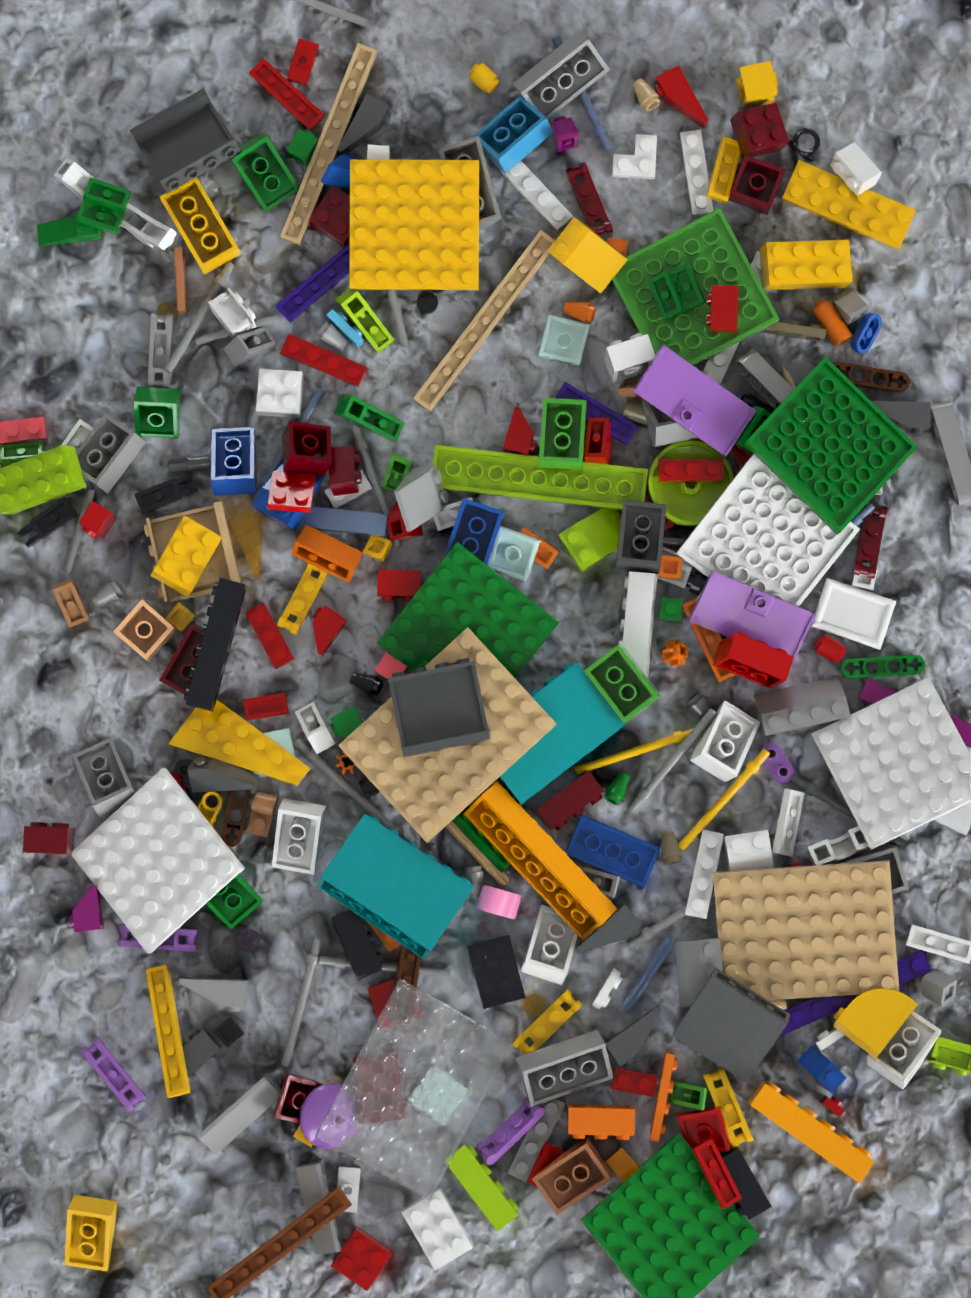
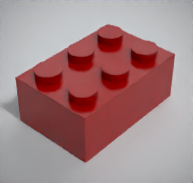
(753, 660)

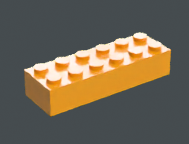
(811, 1132)

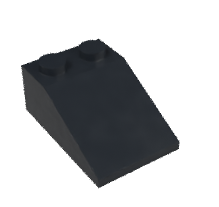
(496, 971)

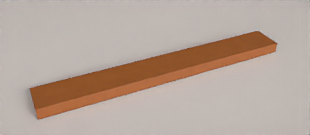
(280, 1245)

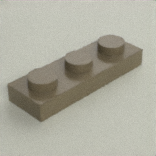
(795, 330)

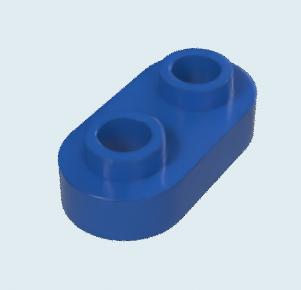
(866, 333)

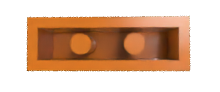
(327, 553)

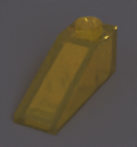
(249, 535)

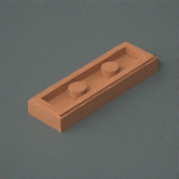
(180, 280)

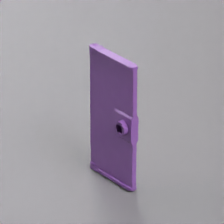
(694, 400)
(736, 607)

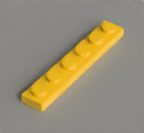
(168, 1031)

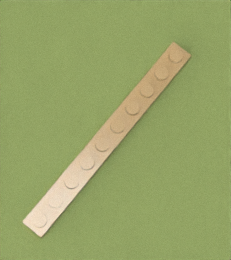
(328, 143)
(484, 322)

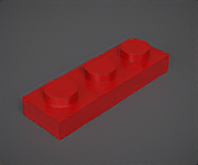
(690, 470)
(269, 636)
(716, 1173)

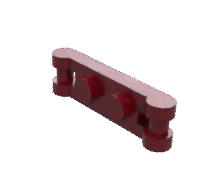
(588, 199)
(870, 543)

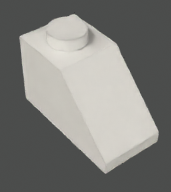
(315, 728)

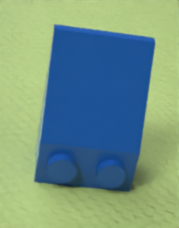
(233, 461)
(287, 518)

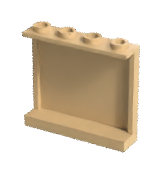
(222, 562)

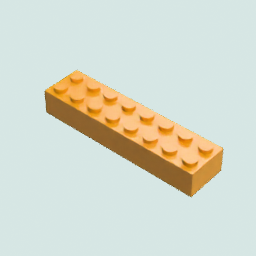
(540, 861)

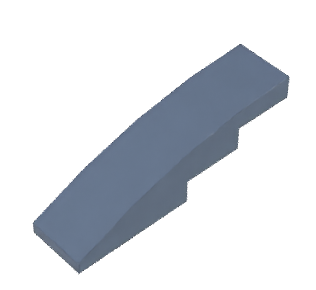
(346, 521)

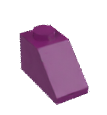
(564, 133)
(88, 912)

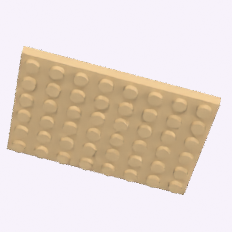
(442, 783)
(808, 929)

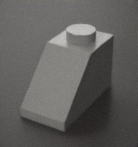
(850, 307)
(249, 346)

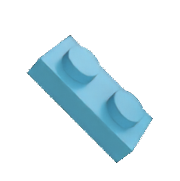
(352, 334)

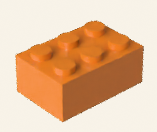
(600, 1121)

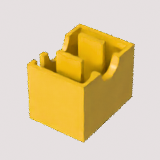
(757, 85)

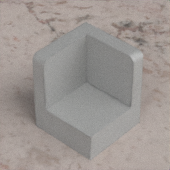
(938, 987)

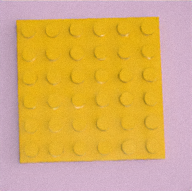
(414, 225)

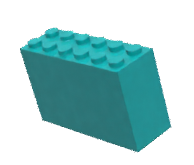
(582, 725)
(395, 886)

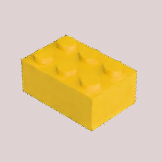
(185, 556)

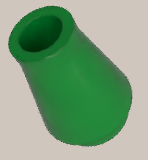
(616, 790)

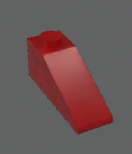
(678, 93)

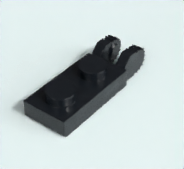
(163, 494)
(49, 521)

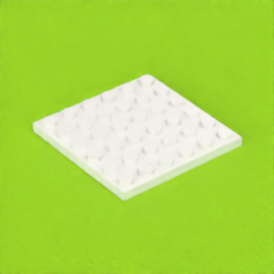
(765, 537)
(898, 762)
(157, 860)

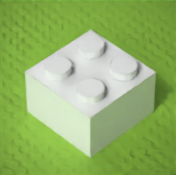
(279, 393)

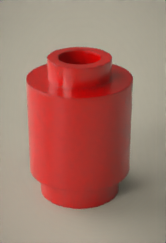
(829, 648)

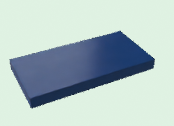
(612, 851)

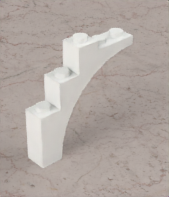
(136, 222)

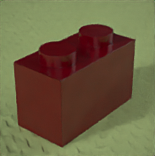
(344, 472)

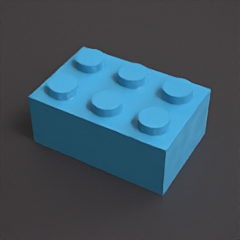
(513, 134)

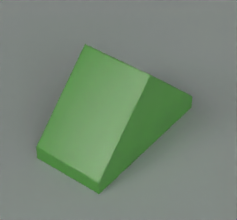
(396, 472)
(688, 1095)

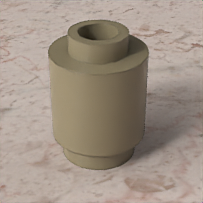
(635, 411)

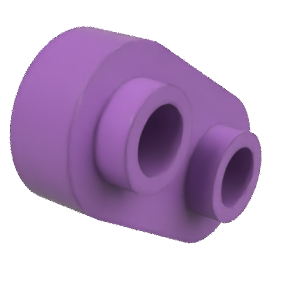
(776, 763)

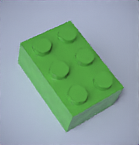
(562, 433)
(622, 683)

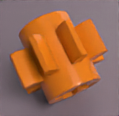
(674, 653)
(342, 764)

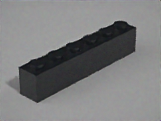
(216, 644)

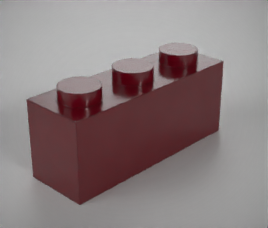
(570, 801)

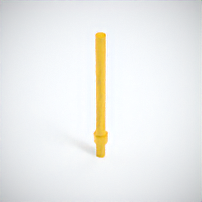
(676, 737)
(751, 768)

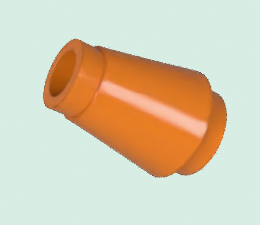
(580, 310)

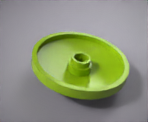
(687, 501)

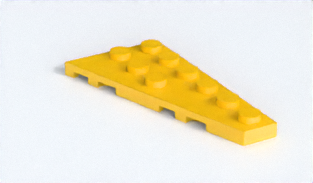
(238, 743)

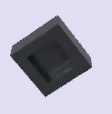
(229, 1032)

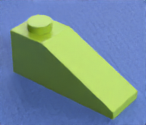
(364, 319)

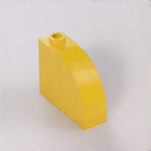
(874, 1018)

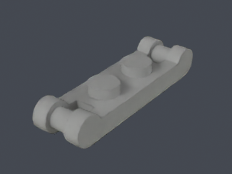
(160, 349)

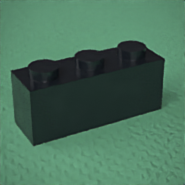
(357, 944)
(753, 1197)

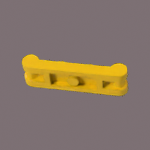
(302, 599)
(547, 1023)
(725, 1097)

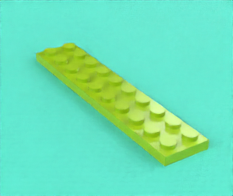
(523, 478)

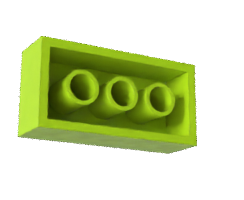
(40, 479)

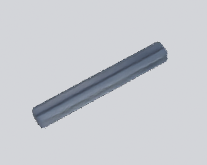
(647, 974)

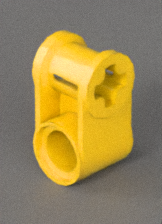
(209, 812)

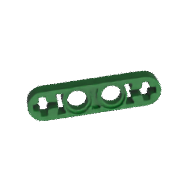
(882, 670)

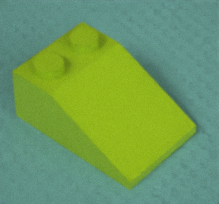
(592, 538)

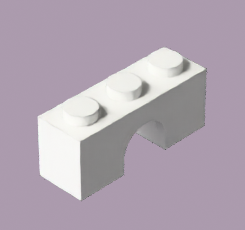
(838, 849)

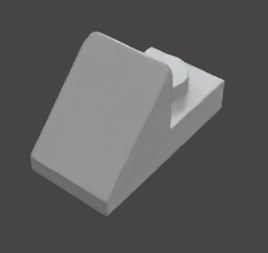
(605, 882)

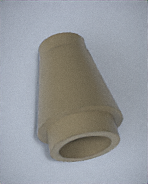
(670, 849)

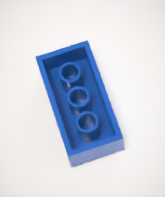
(476, 528)

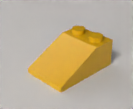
(587, 255)
(90, 1232)

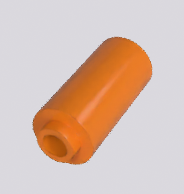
(832, 322)

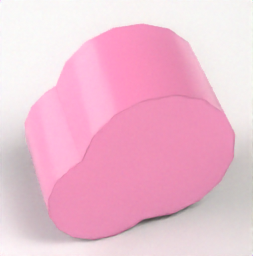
(498, 902)

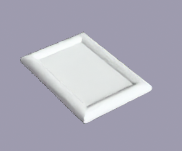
(853, 613)

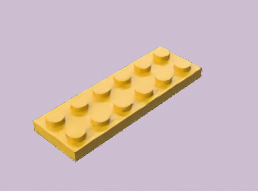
(832, 200)

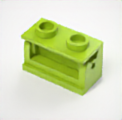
(951, 1054)

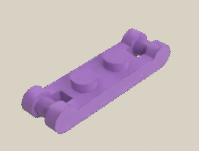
(171, 943)
(113, 1074)
(509, 1132)

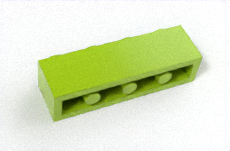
(482, 1188)

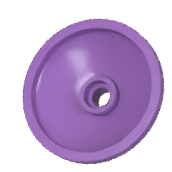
(314, 1111)

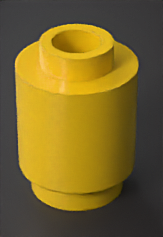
(484, 78)

